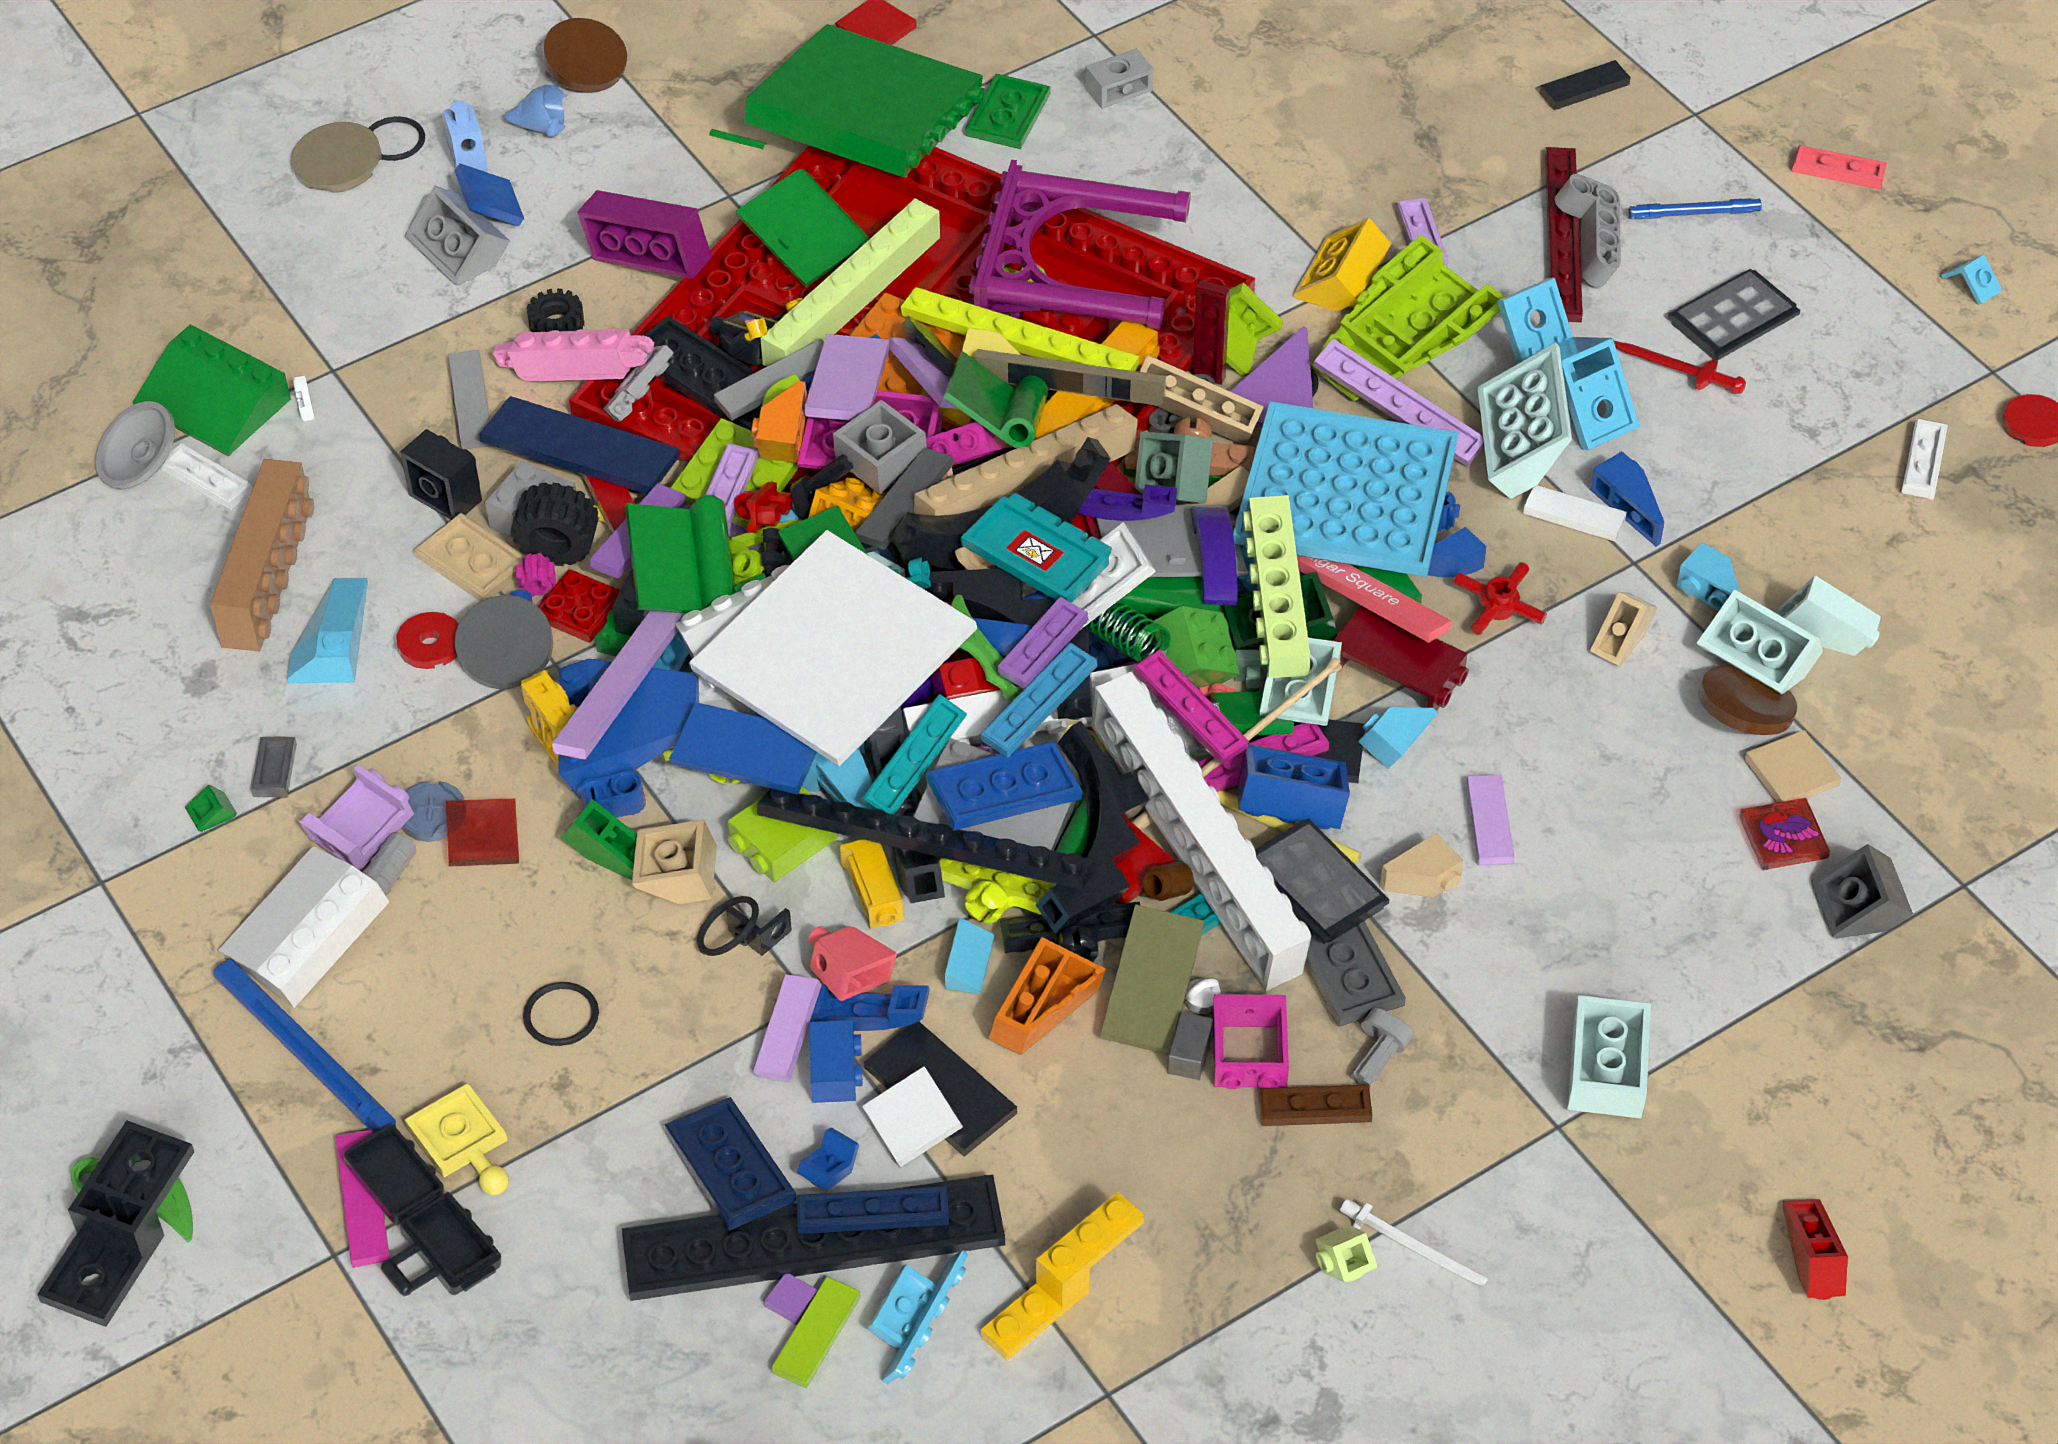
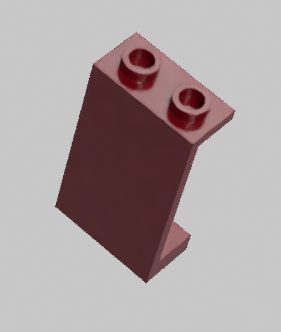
(1401, 656)

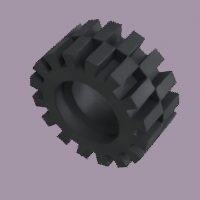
(555, 304)

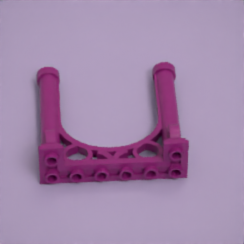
(1054, 194)

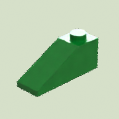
(603, 839)

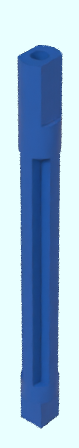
(303, 1046)

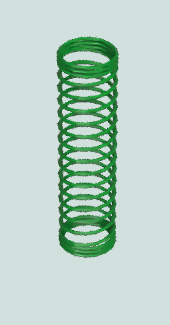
(1141, 637)

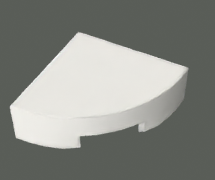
(303, 398)

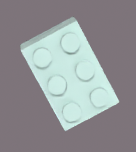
(1609, 1056)

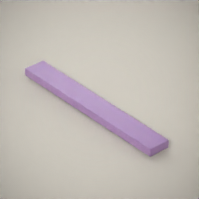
(617, 685)

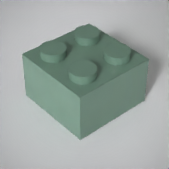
(1176, 463)

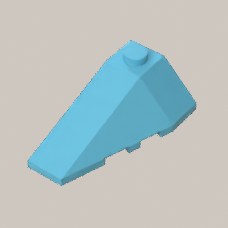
(332, 638)

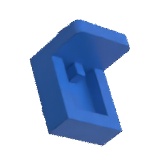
(831, 1161)

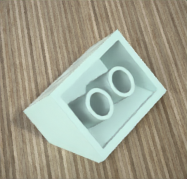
(1761, 643)

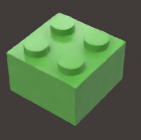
(1199, 645)

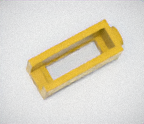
(873, 882)

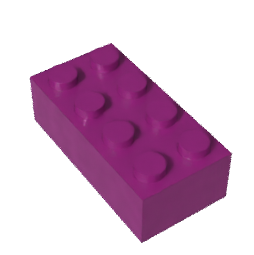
(644, 234)

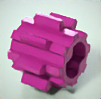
(536, 574)

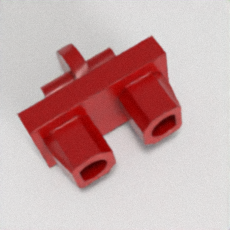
(763, 506)

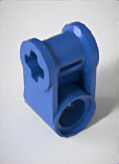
(617, 793)

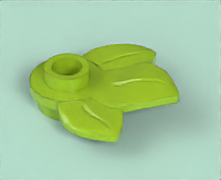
(745, 562)

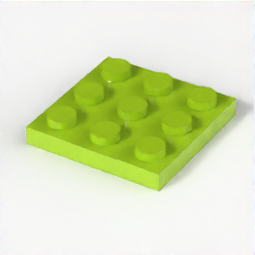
(700, 470)

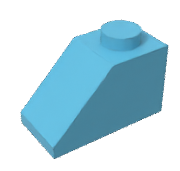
(1395, 731)

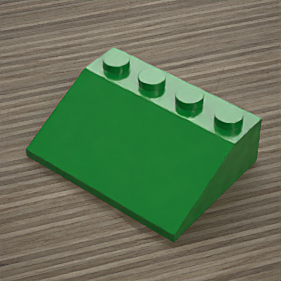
(214, 389)

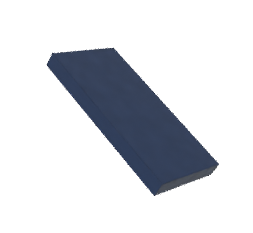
(730, 1163)

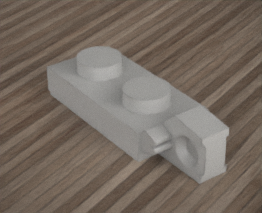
(637, 383)

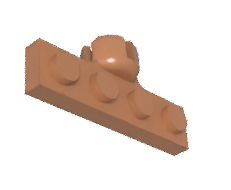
(1224, 456)

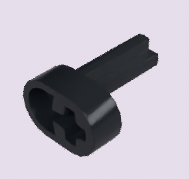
(804, 489)

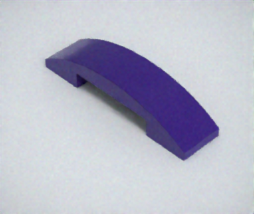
(1130, 507)
(1216, 555)

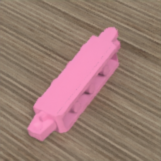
(574, 354)

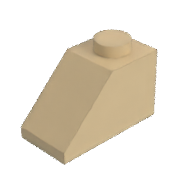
(1623, 628)
(1423, 869)

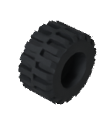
(555, 523)

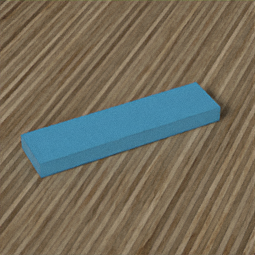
(1038, 700)

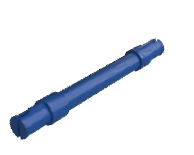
(1733, 206)

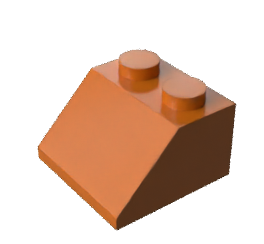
(781, 425)

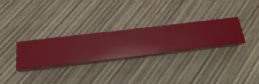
(1563, 233)

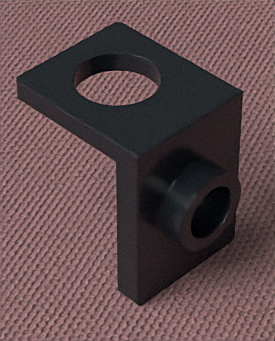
(759, 938)

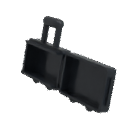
(429, 1219)

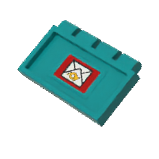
(1037, 547)

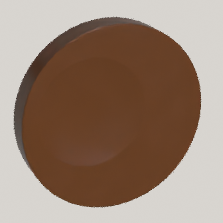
(584, 55)
(1745, 702)

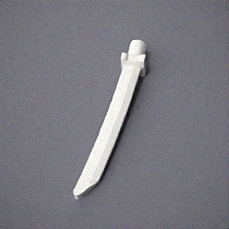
(1363, 1215)

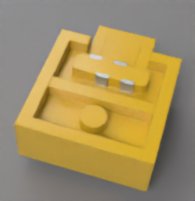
(548, 709)

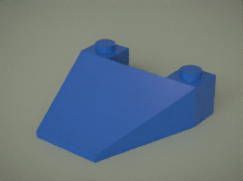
(641, 730)

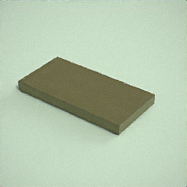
(1152, 979)

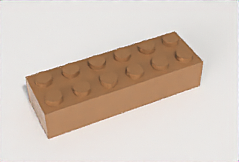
(262, 555)

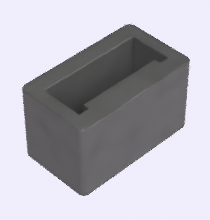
(1190, 1046)

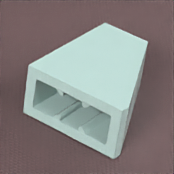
(1832, 617)

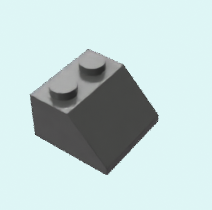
(1862, 894)

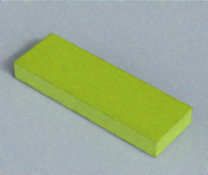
(816, 1332)

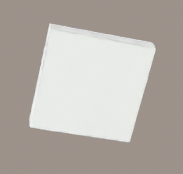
(912, 1116)

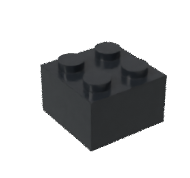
(441, 475)

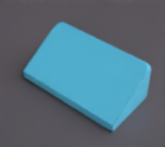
(968, 958)

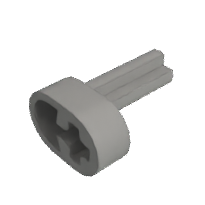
(1390, 1036)

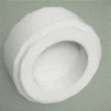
(1201, 994)

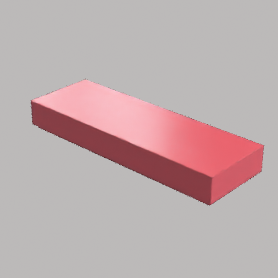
(1839, 167)

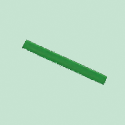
(737, 139)

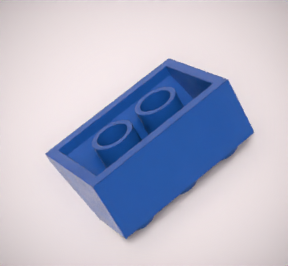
(1293, 787)

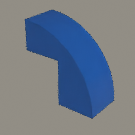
(1456, 554)

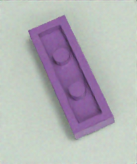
(1043, 642)

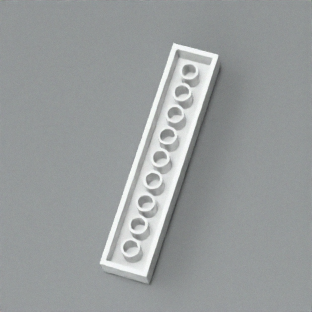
(1201, 831)

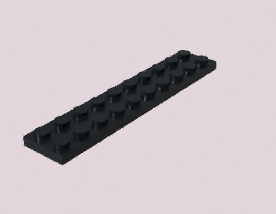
(707, 1256)

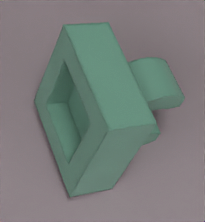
(1250, 669)

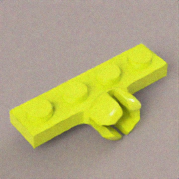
(993, 889)

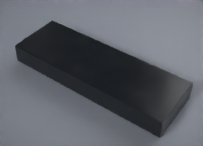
(1585, 85)

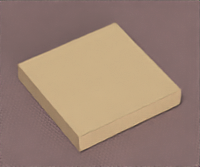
(1793, 768)

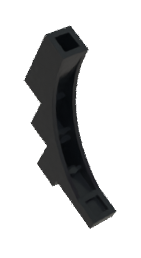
(1109, 838)
(917, 872)

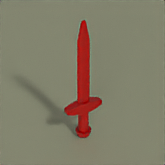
(1704, 375)

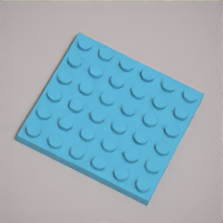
(1354, 485)

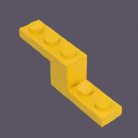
(1062, 1276)

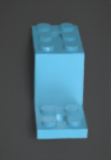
(1588, 363)

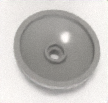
(135, 445)

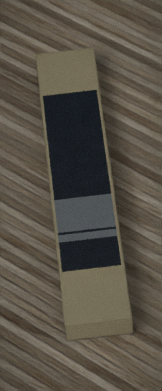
(1077, 377)

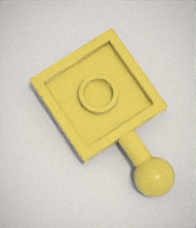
(460, 1132)

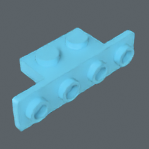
(909, 1309)

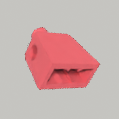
(850, 961)

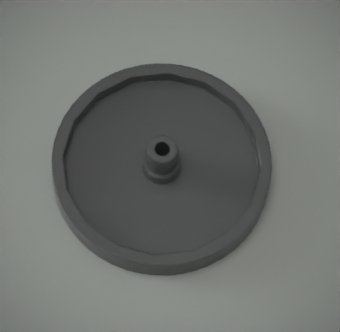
(503, 641)

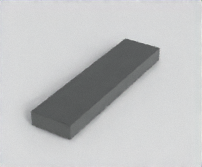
(923, 473)

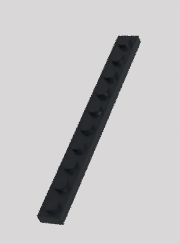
(928, 838)

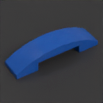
(874, 1011)

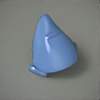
(540, 111)

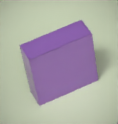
(790, 1298)

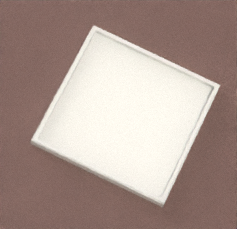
(833, 647)

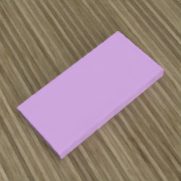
(846, 377)

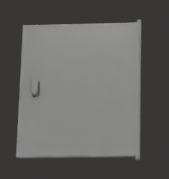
(1171, 542)

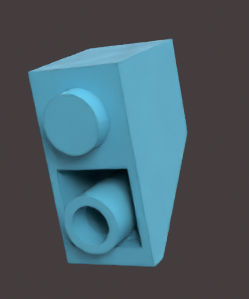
(1708, 576)

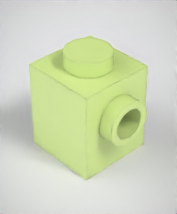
(1345, 1254)

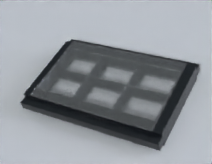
(1733, 314)
(1320, 881)

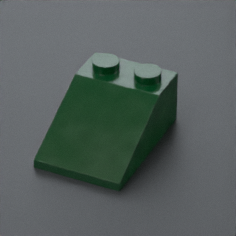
(1318, 615)

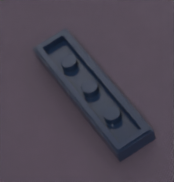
(872, 1210)

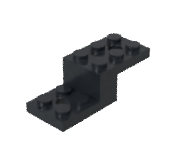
(116, 1223)

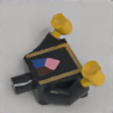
(742, 333)

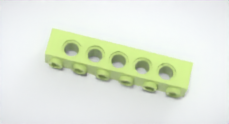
(1278, 587)

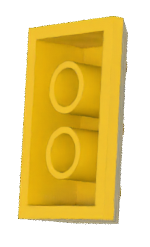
(1344, 266)

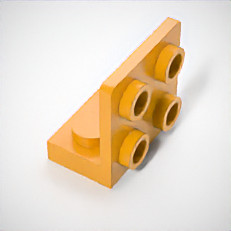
(851, 497)

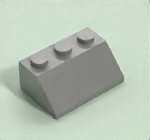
(455, 237)

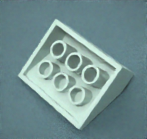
(1525, 421)

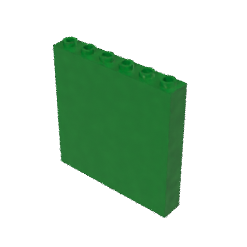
(864, 100)

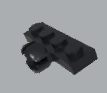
(1080, 938)

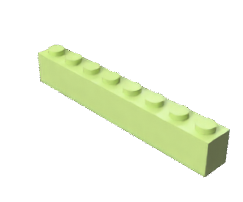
(854, 282)

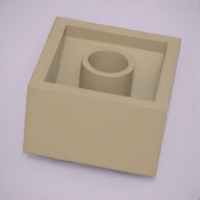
(676, 862)

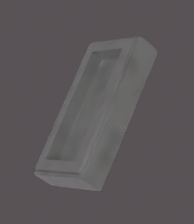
(274, 767)

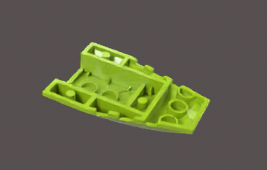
(1413, 313)

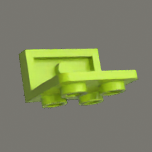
(1248, 322)

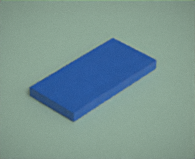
(742, 749)
(1003, 786)

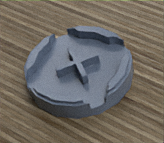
(429, 810)

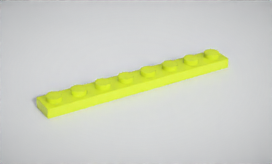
(1022, 335)

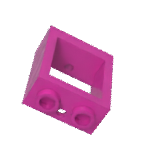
(967, 443)
(1266, 1011)

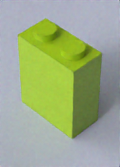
(773, 844)

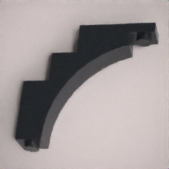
(1058, 490)
(998, 597)

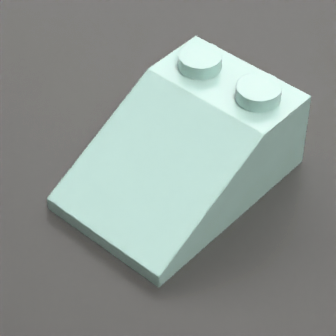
(1317, 703)

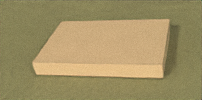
(470, 557)

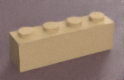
(1195, 397)

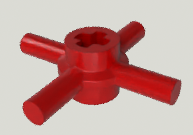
(1500, 598)

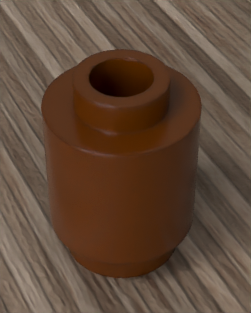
(1168, 881)

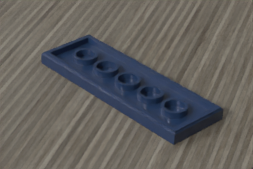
(579, 445)

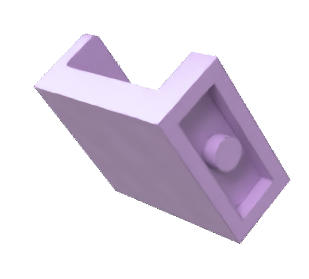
(360, 819)

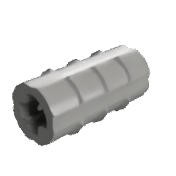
(391, 861)

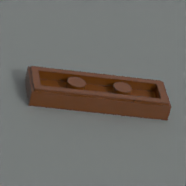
(1315, 1105)

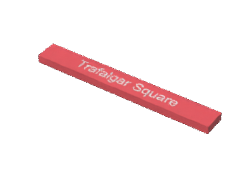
(1376, 597)

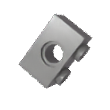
(1119, 78)

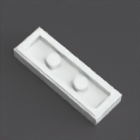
(1924, 459)
(206, 476)
(1575, 513)

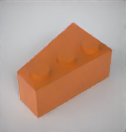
(1044, 995)

